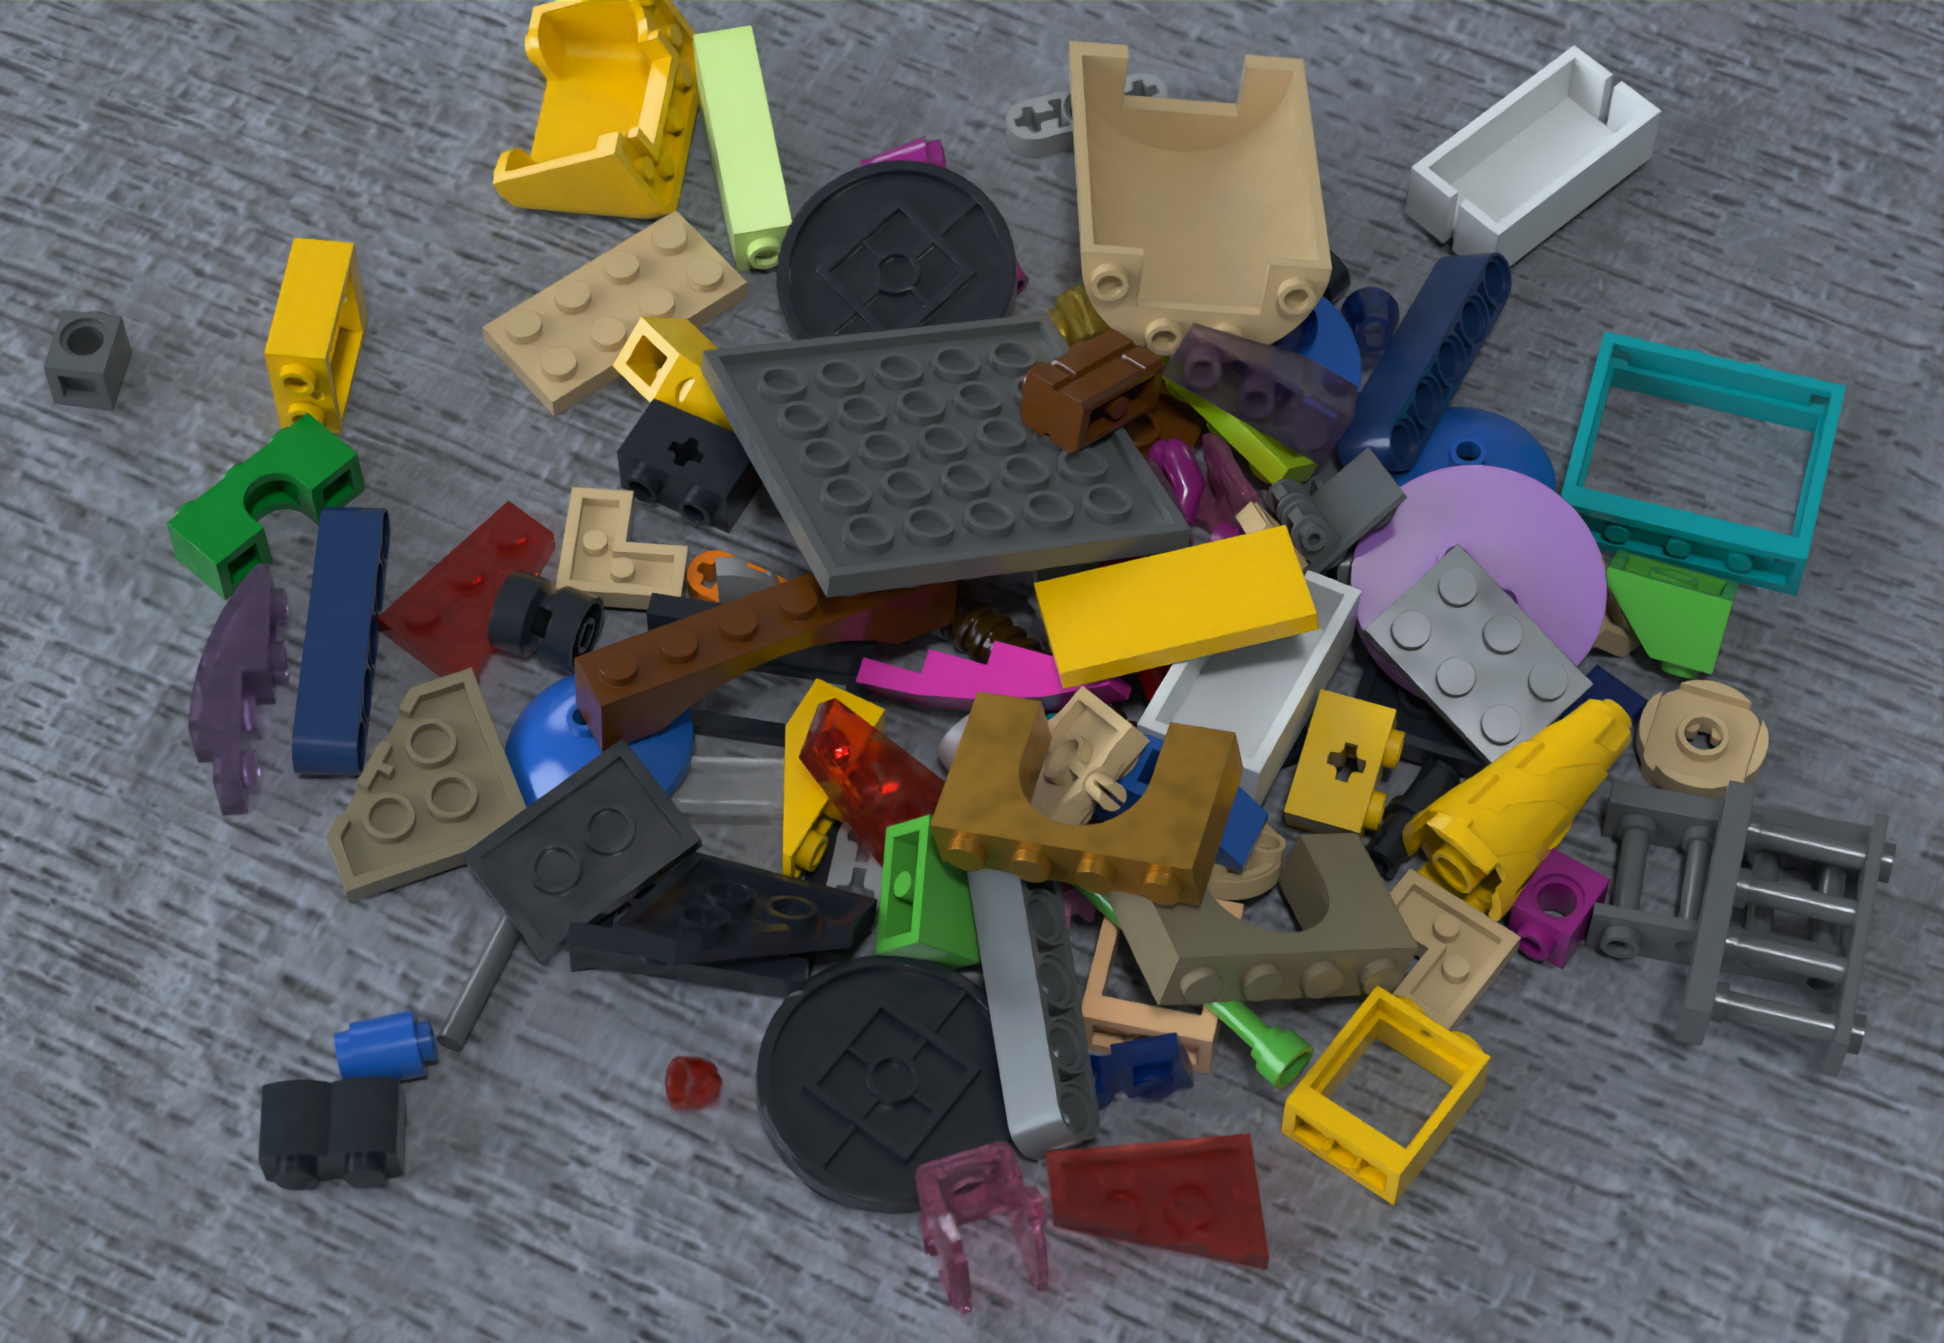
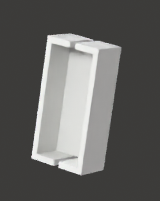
(1533, 160)
(1261, 688)

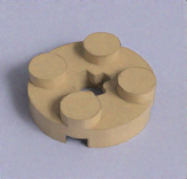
(1704, 707)

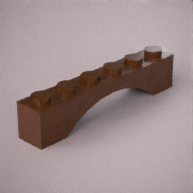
(659, 674)

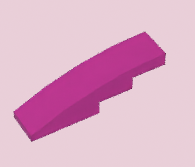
(954, 681)

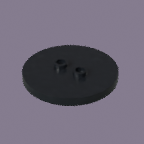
(895, 252)
(878, 1076)

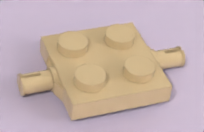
(1084, 759)

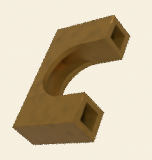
(1152, 850)

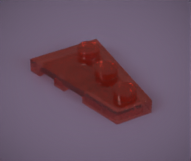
(449, 609)
(867, 774)
(1165, 1195)

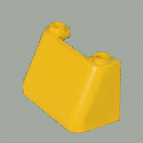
(611, 111)

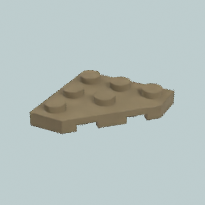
(425, 791)

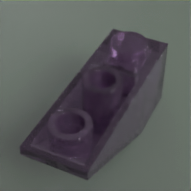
(1266, 388)

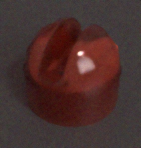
(692, 1083)

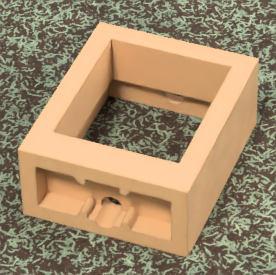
(1119, 1020)

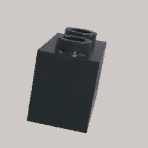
(688, 466)

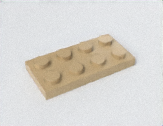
(575, 329)

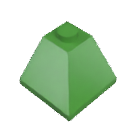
(1673, 610)

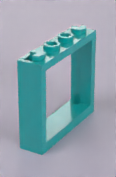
(1724, 385)

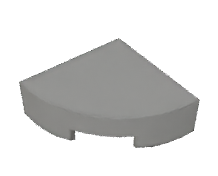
(738, 580)

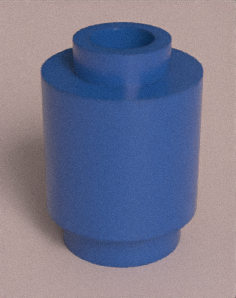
(386, 1047)

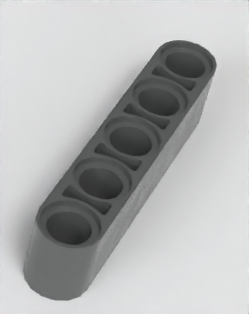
(1034, 1012)

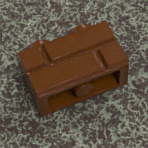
(1091, 390)

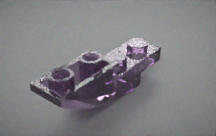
(233, 681)

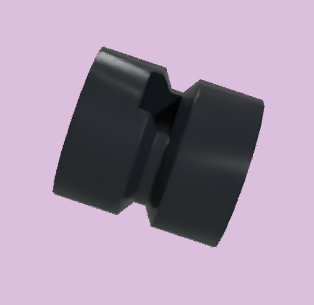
(538, 619)

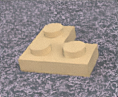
(605, 562)
(1456, 947)

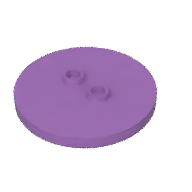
(1512, 529)

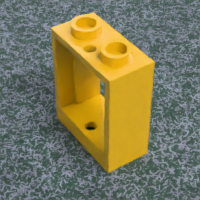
(317, 333)
(1355, 1145)

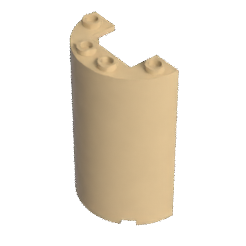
(1197, 202)

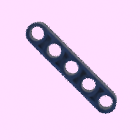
(1427, 359)
(341, 642)

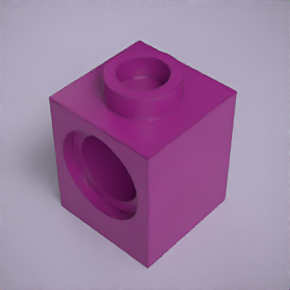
(1560, 886)

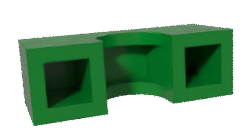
(296, 471)

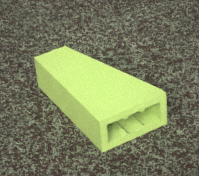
(741, 146)

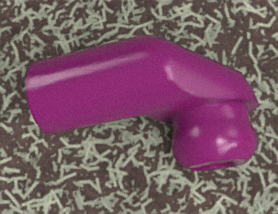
(1183, 472)

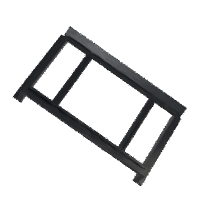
(765, 975)

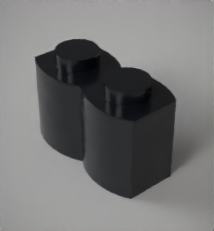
(332, 1131)

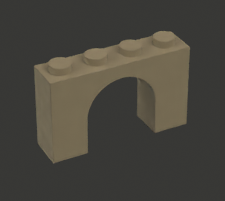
(1346, 947)

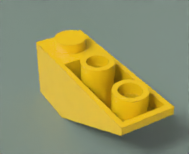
(665, 364)
(807, 807)

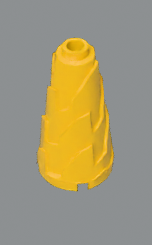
(1508, 817)

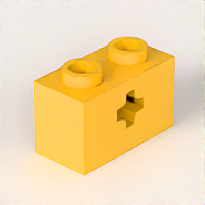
(1341, 730)

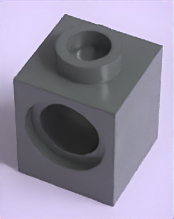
(87, 359)

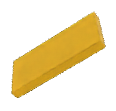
(1175, 606)

